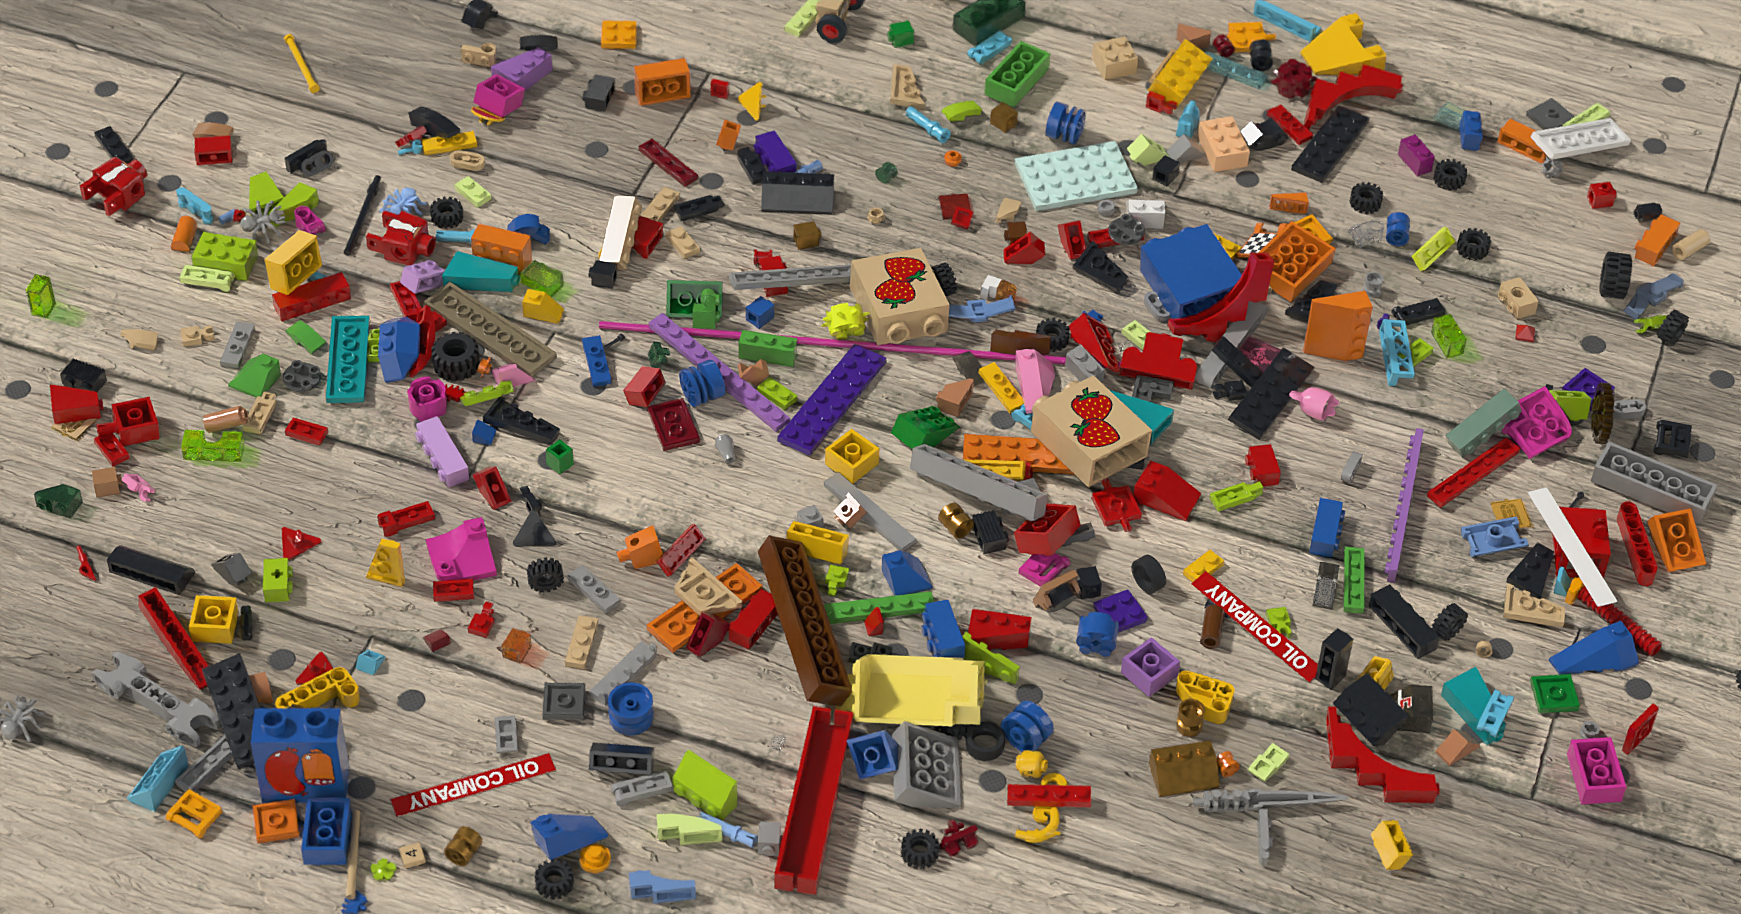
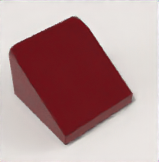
(437, 640)

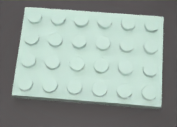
(1075, 175)

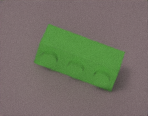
(768, 347)

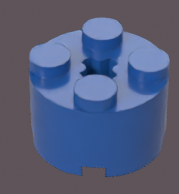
(1097, 634)

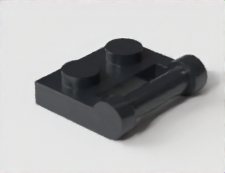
(1679, 438)

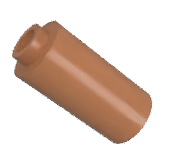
(225, 419)

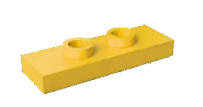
(457, 142)
(1001, 387)

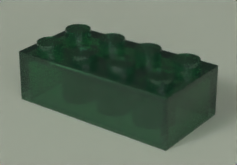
(986, 18)

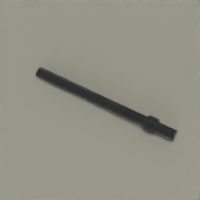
(372, 191)

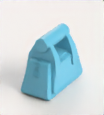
(1188, 120)

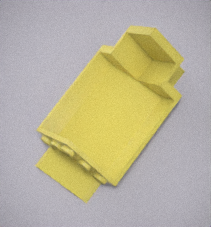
(916, 690)

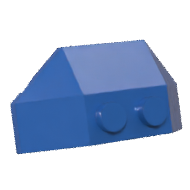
(398, 347)

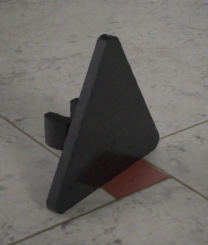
(534, 532)

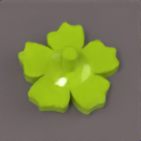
(383, 869)

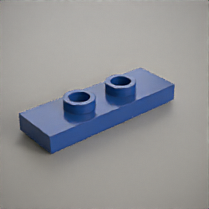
(596, 361)

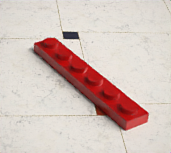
(1473, 472)

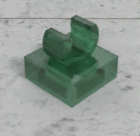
(657, 354)

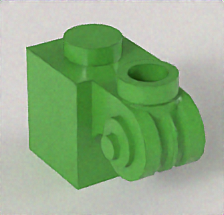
(705, 314)

